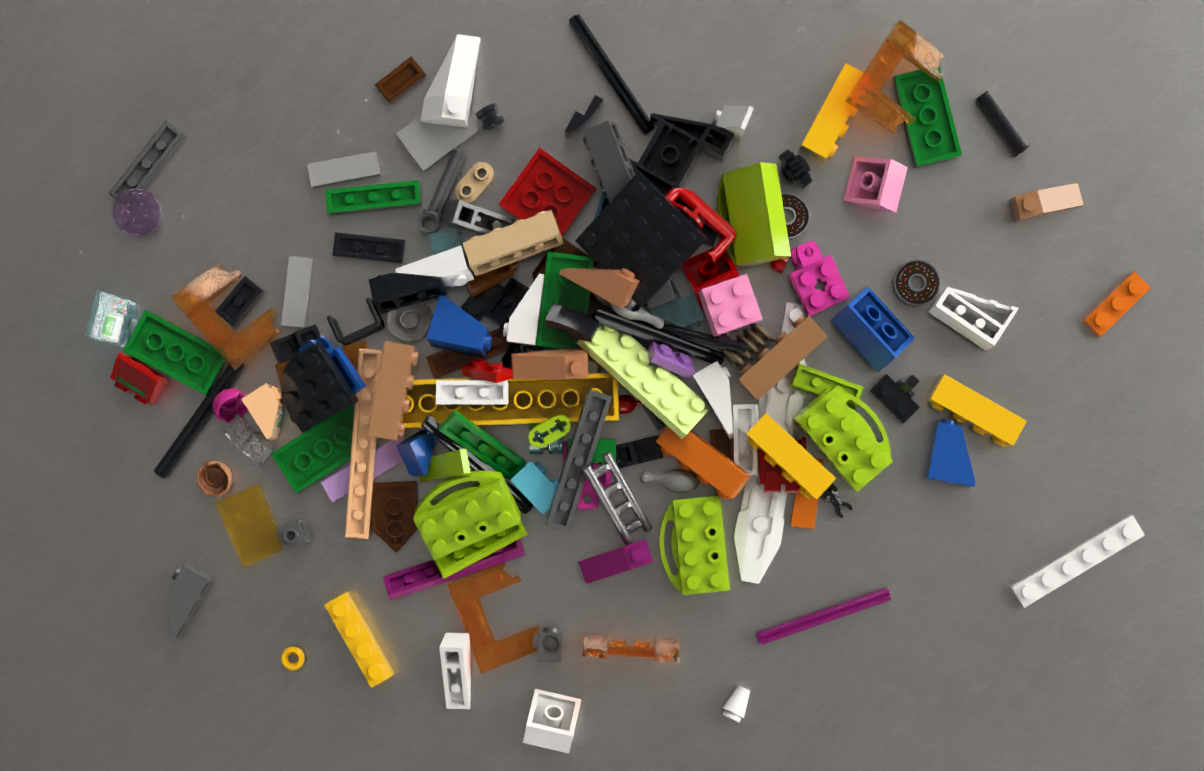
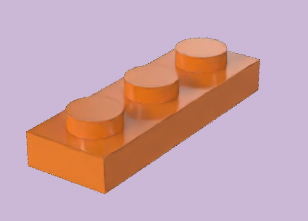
(1116, 304)

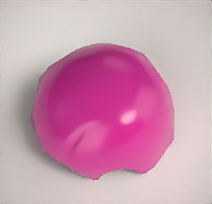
(228, 404)

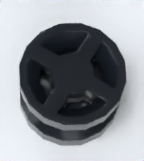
(489, 117)

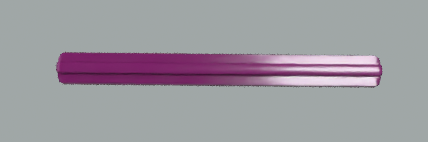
(823, 616)

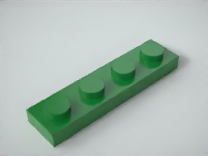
(373, 197)
(482, 445)

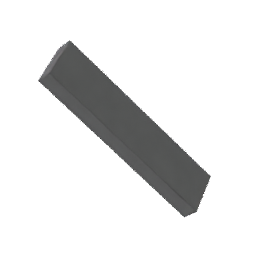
(150, 159)

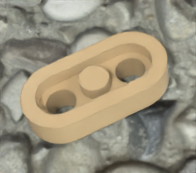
(474, 182)

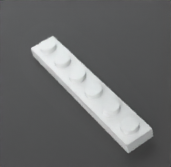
(1077, 561)

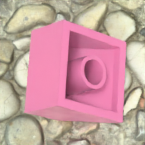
(875, 183)

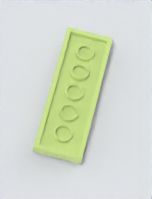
(648, 382)

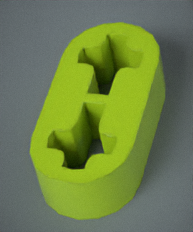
(553, 435)

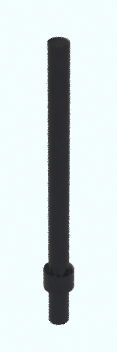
(722, 342)

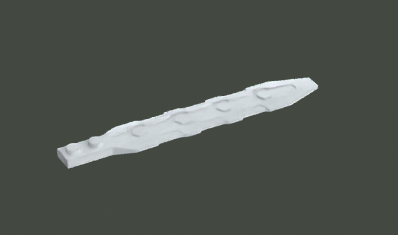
(761, 514)

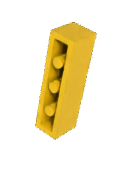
(832, 116)
(976, 410)
(790, 456)
(359, 639)

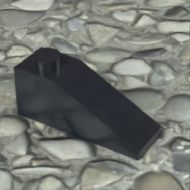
(400, 290)

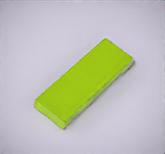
(817, 381)
(447, 465)

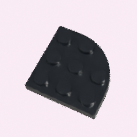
(314, 388)

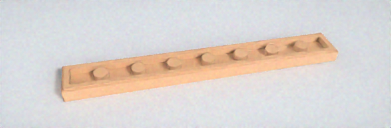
(362, 449)

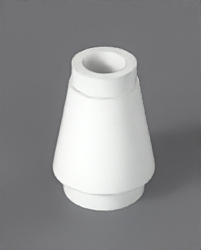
(736, 705)

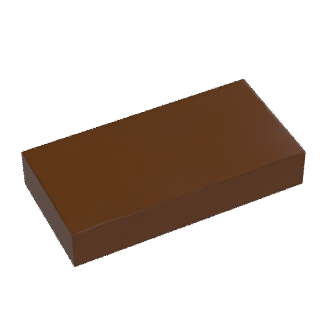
(400, 80)

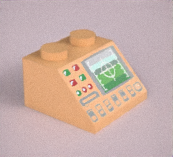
(267, 409)

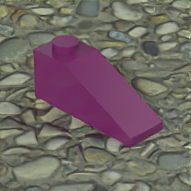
(615, 561)

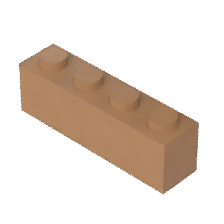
(783, 357)
(392, 390)

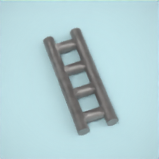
(604, 493)

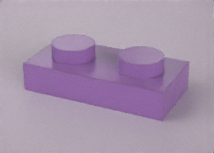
(671, 360)

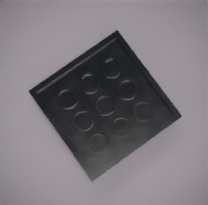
(642, 235)

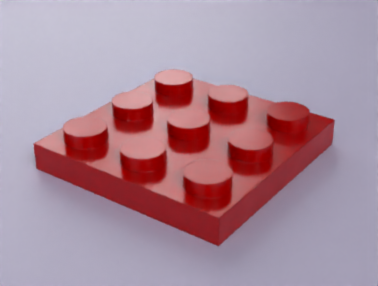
(545, 187)

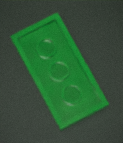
(933, 130)
(563, 292)
(175, 352)
(317, 451)

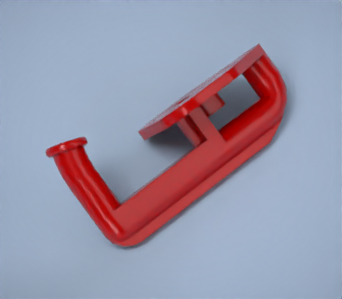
(707, 215)

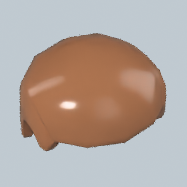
(214, 478)

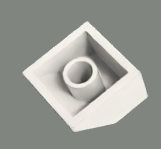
(551, 721)

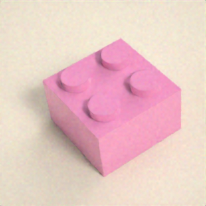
(730, 305)

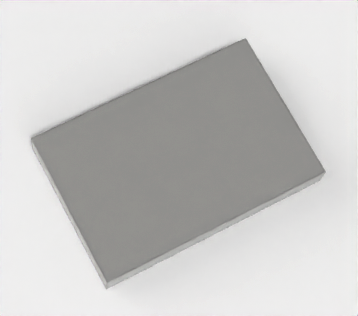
(433, 142)

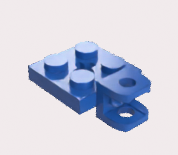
(342, 363)

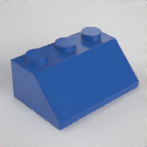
(873, 329)

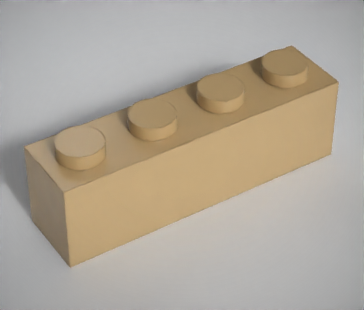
(513, 242)

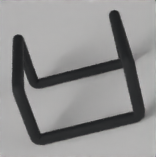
(360, 334)

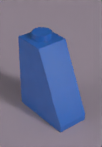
(457, 330)
(949, 455)

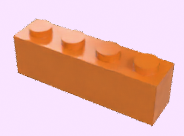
(706, 461)

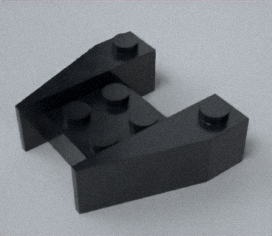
(676, 149)

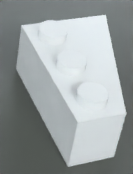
(972, 316)

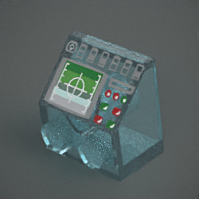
(111, 319)

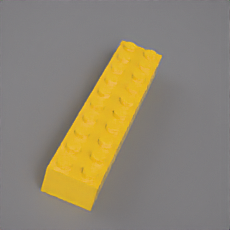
(528, 401)

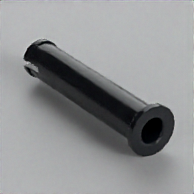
(1002, 123)

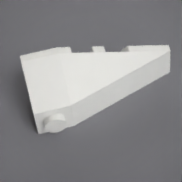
(452, 88)

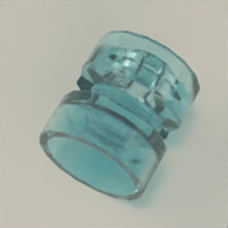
(553, 448)

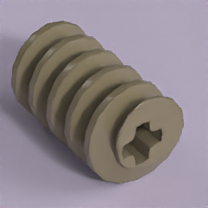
(754, 339)

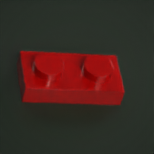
(489, 372)

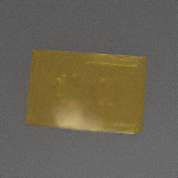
(250, 525)

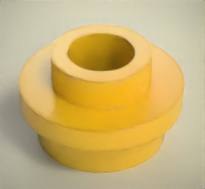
(287, 663)

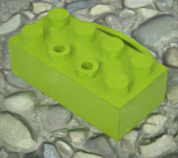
(754, 208)
(845, 437)
(466, 513)
(696, 545)

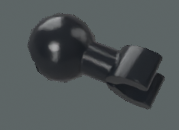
(831, 495)

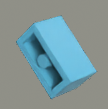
(536, 485)

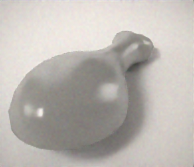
(635, 312)
(675, 480)

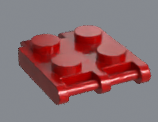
(772, 477)

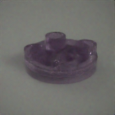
(136, 211)

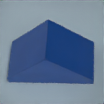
(417, 452)

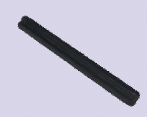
(611, 73)
(661, 337)
(195, 422)
(475, 463)

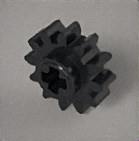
(795, 168)

